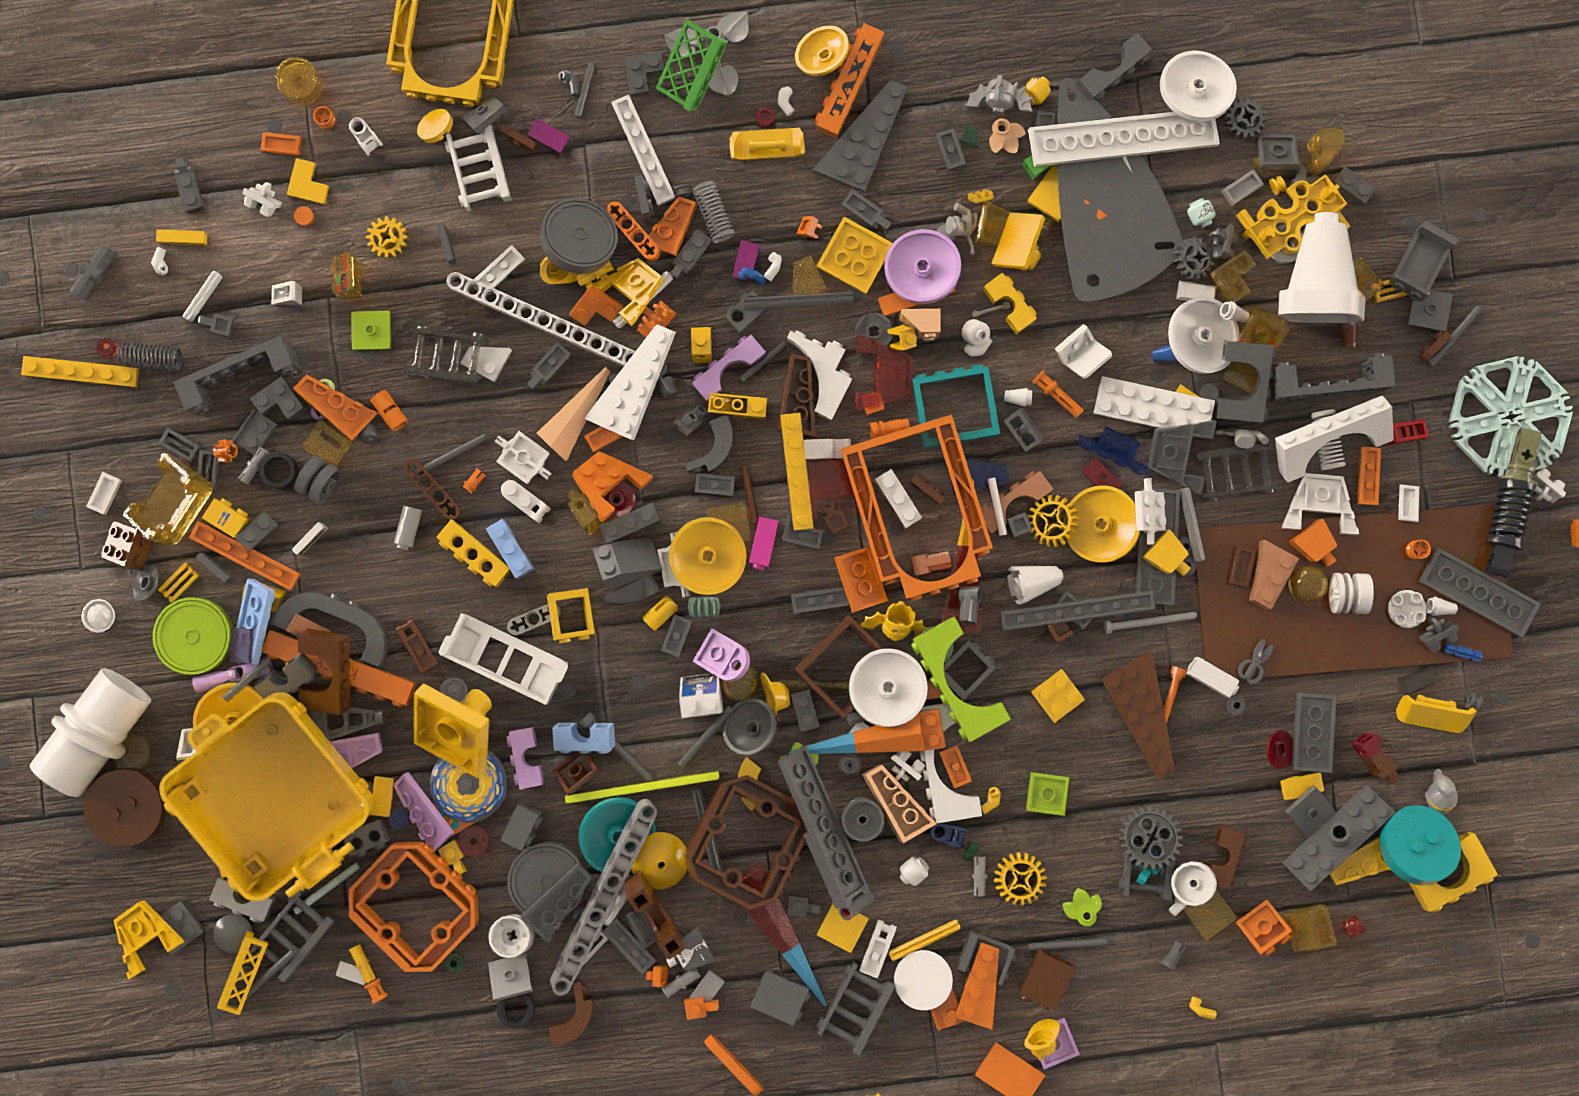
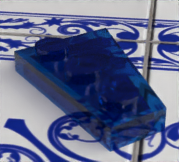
(982, 471)

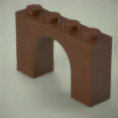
(335, 651)
(644, 899)

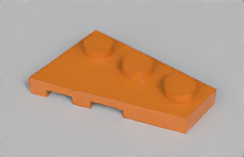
(673, 226)

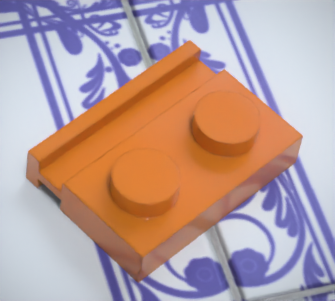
(945, 1013)

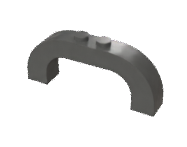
(376, 636)

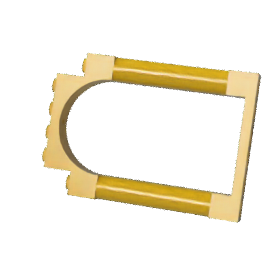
(468, 93)

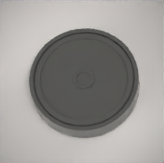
(578, 236)
(538, 870)

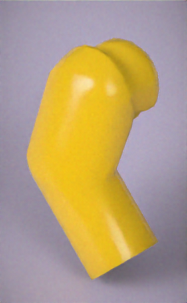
(993, 800)

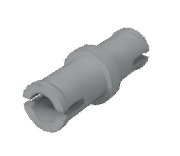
(253, 465)
(979, 875)
(681, 982)

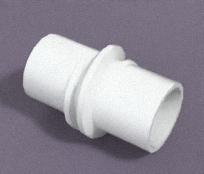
(90, 733)

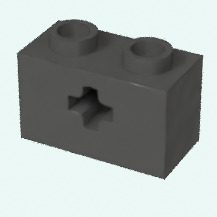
(1023, 429)

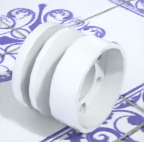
(1351, 593)
(502, 941)

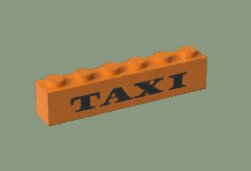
(849, 81)

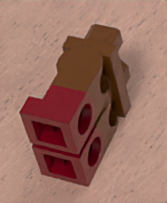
(1374, 757)

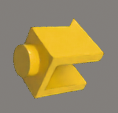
(907, 337)

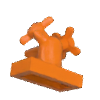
(661, 316)

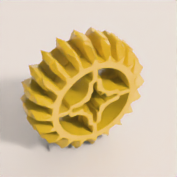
(1058, 513)
(1027, 873)

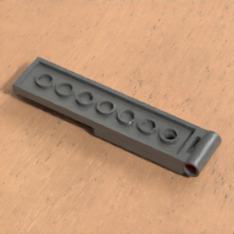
(826, 835)

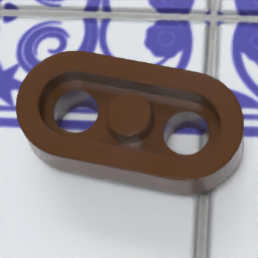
(1440, 339)

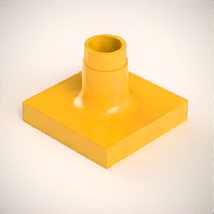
(452, 728)

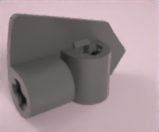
(665, 385)

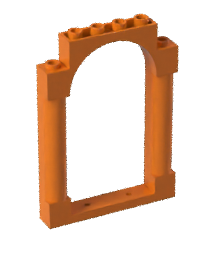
(873, 523)

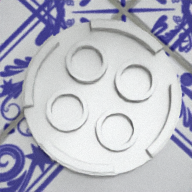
(923, 980)

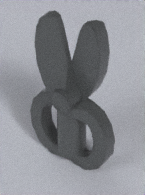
(1257, 658)

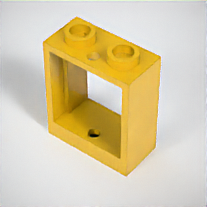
(566, 595)

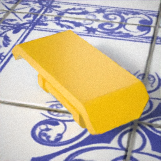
(767, 144)
(1434, 714)

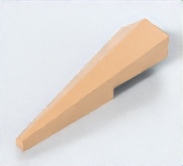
(565, 427)

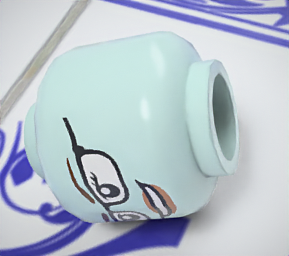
(1201, 212)

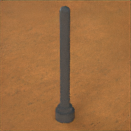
(588, 721)

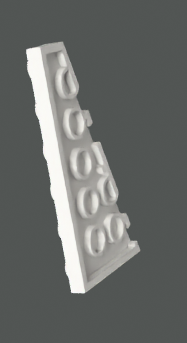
(628, 395)

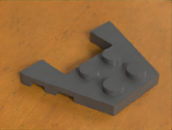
(1171, 451)

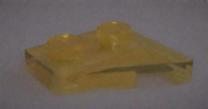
(807, 278)

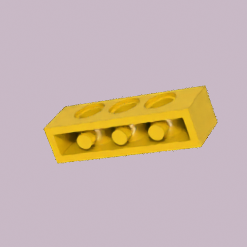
(452, 532)

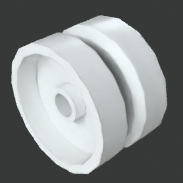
(1182, 883)

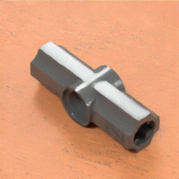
(93, 272)

